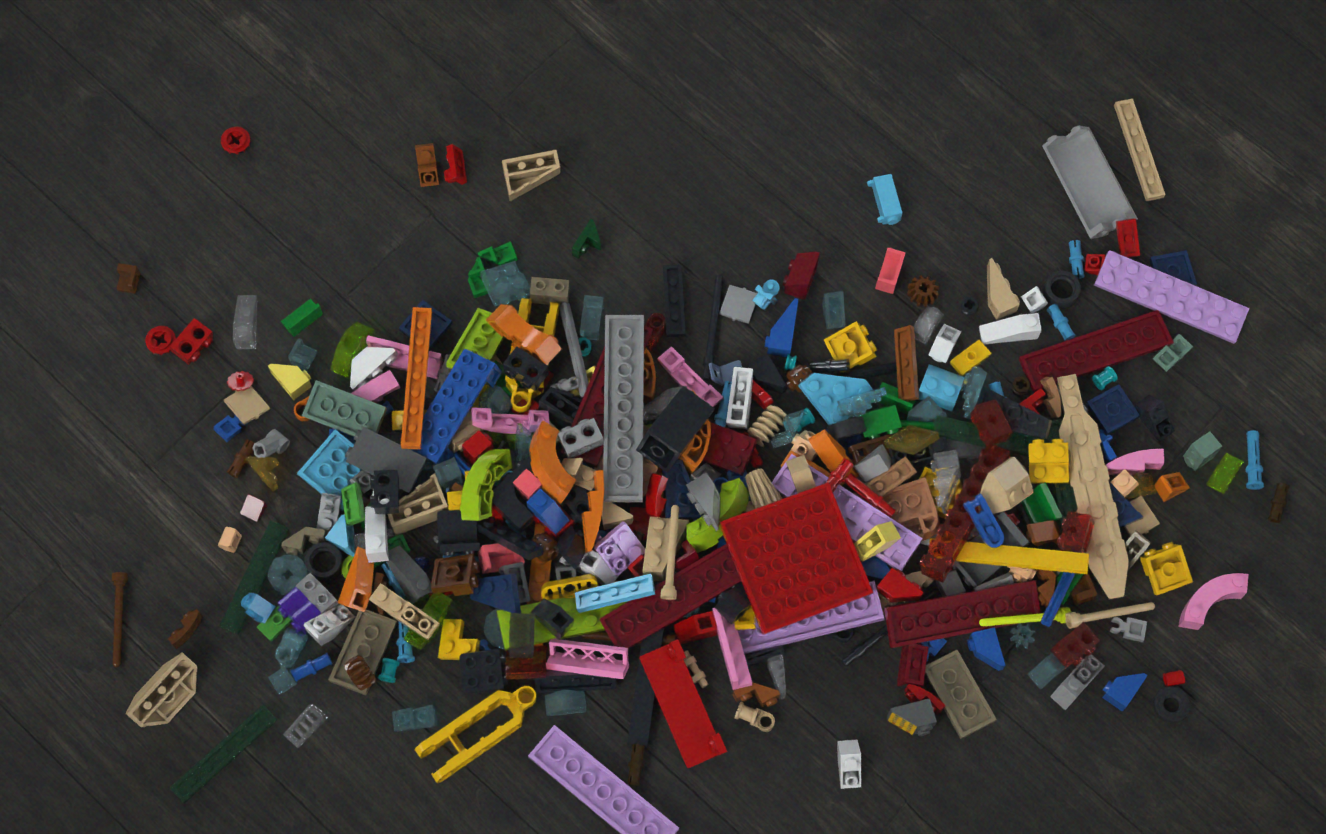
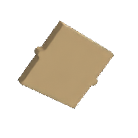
(247, 405)
(1145, 524)

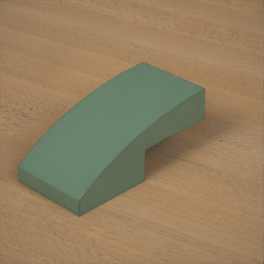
(1172, 354)

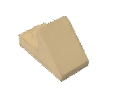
(580, 472)

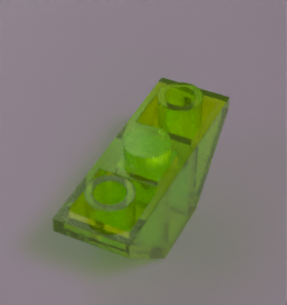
(349, 347)
(437, 608)

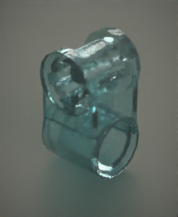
(291, 645)

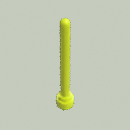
(1060, 617)

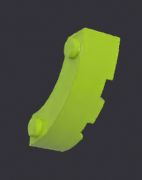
(477, 489)
(733, 502)

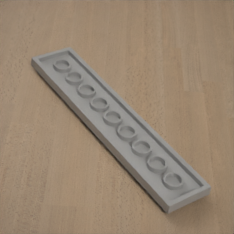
(623, 408)

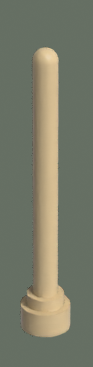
(668, 591)
(1074, 619)

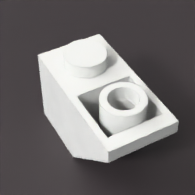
(849, 763)

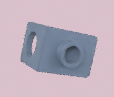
(724, 372)

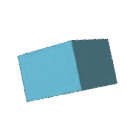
(342, 536)

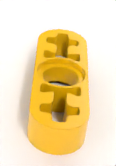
(553, 585)

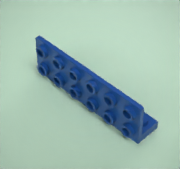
(454, 403)

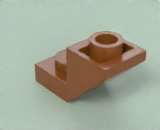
(427, 164)
(1043, 532)
(1046, 590)
(764, 694)

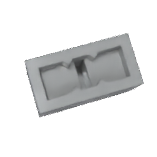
(583, 443)
(317, 593)

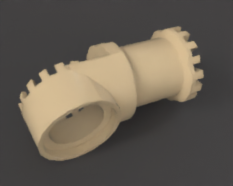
(754, 716)

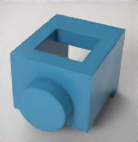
(257, 607)

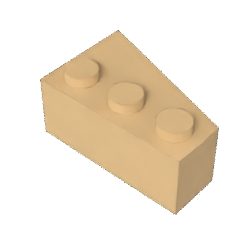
(529, 172)
(419, 507)
(657, 546)

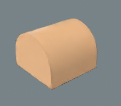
(230, 539)

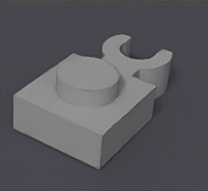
(1132, 628)

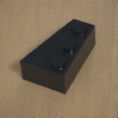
(560, 405)

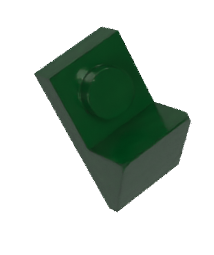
(588, 237)

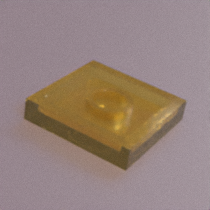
(911, 439)

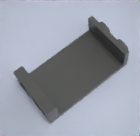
(377, 452)
(977, 573)

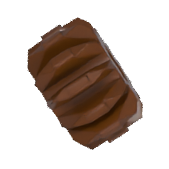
(926, 285)
(360, 672)

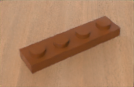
(906, 363)

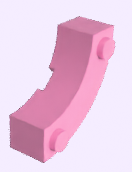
(1218, 589)

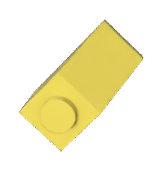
(291, 379)
(876, 540)

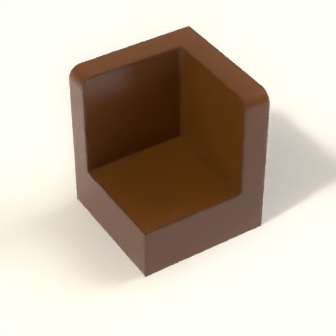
(128, 278)
(1084, 591)

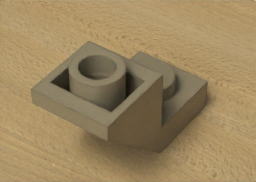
(296, 543)

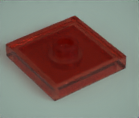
(527, 667)

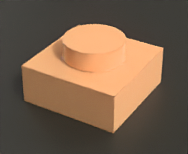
(1124, 483)

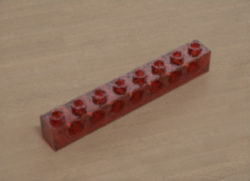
(940, 567)

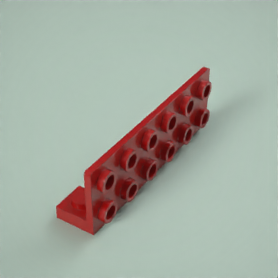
(681, 704)

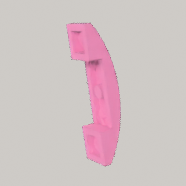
(685, 376)
(507, 423)

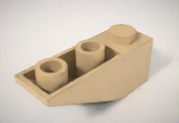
(1000, 297)

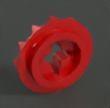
(237, 133)
(159, 332)

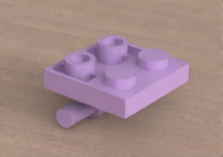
(619, 548)

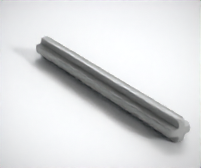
(574, 347)

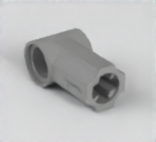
(270, 444)

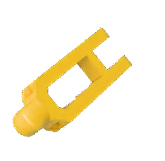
(549, 328)
(517, 703)

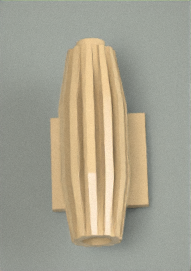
(760, 490)

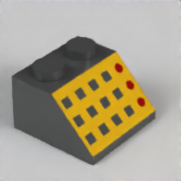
(914, 717)

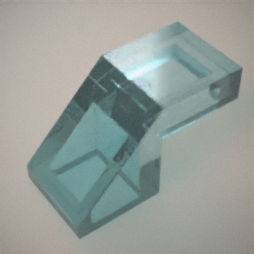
(791, 423)

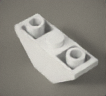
(369, 364)
(595, 565)
(329, 624)

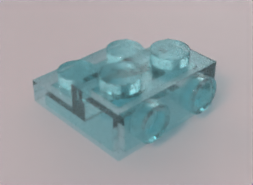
(505, 283)
(972, 387)
(859, 403)

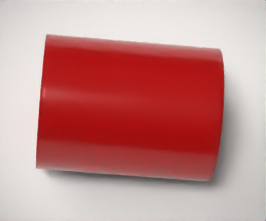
(1173, 678)

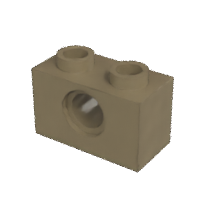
(549, 290)

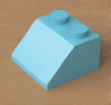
(941, 387)

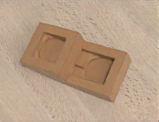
(1053, 402)

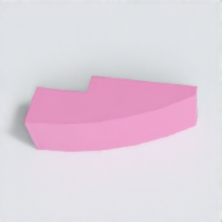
(1137, 462)

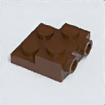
(455, 575)

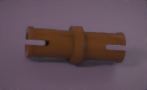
(240, 459)

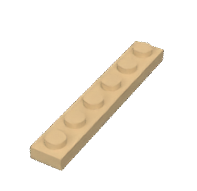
(1139, 150)

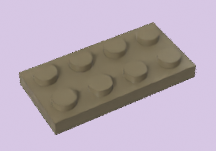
(366, 638)
(959, 693)

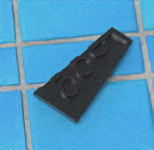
(1018, 417)

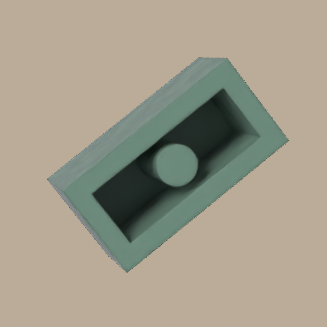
(1202, 451)

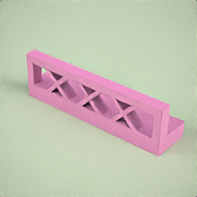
(401, 363)
(732, 652)
(587, 663)

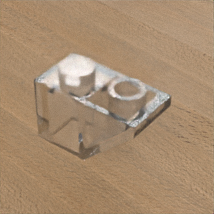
(927, 324)

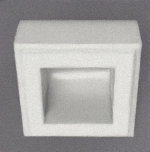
(1034, 300)

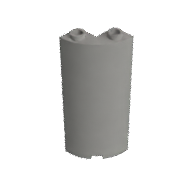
(1088, 181)

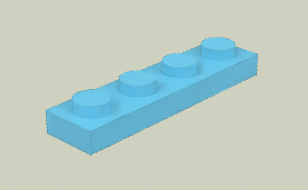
(614, 593)

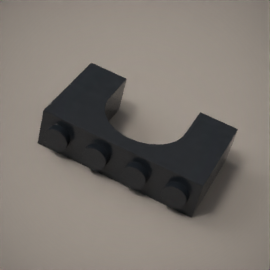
(506, 502)

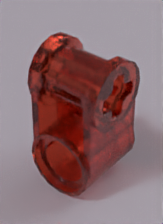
(657, 331)

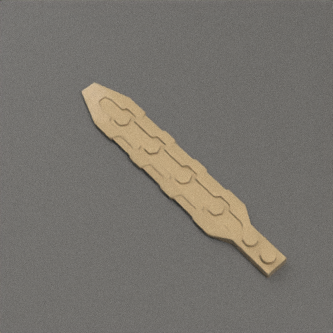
(1092, 490)

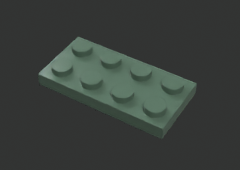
(342, 410)

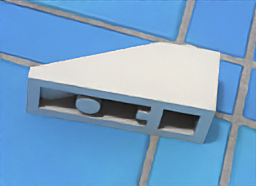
(1011, 329)
(740, 398)
(375, 536)

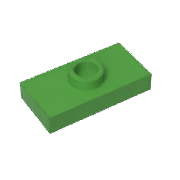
(353, 504)
(274, 625)

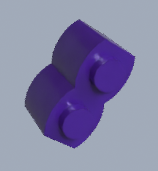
(298, 609)

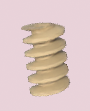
(766, 424)

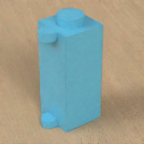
(886, 199)

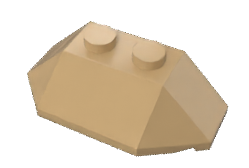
(1006, 486)
(164, 693)

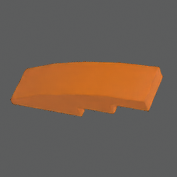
(592, 518)

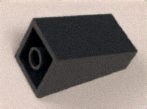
(675, 429)

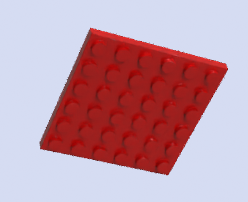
(795, 558)

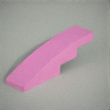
(378, 387)

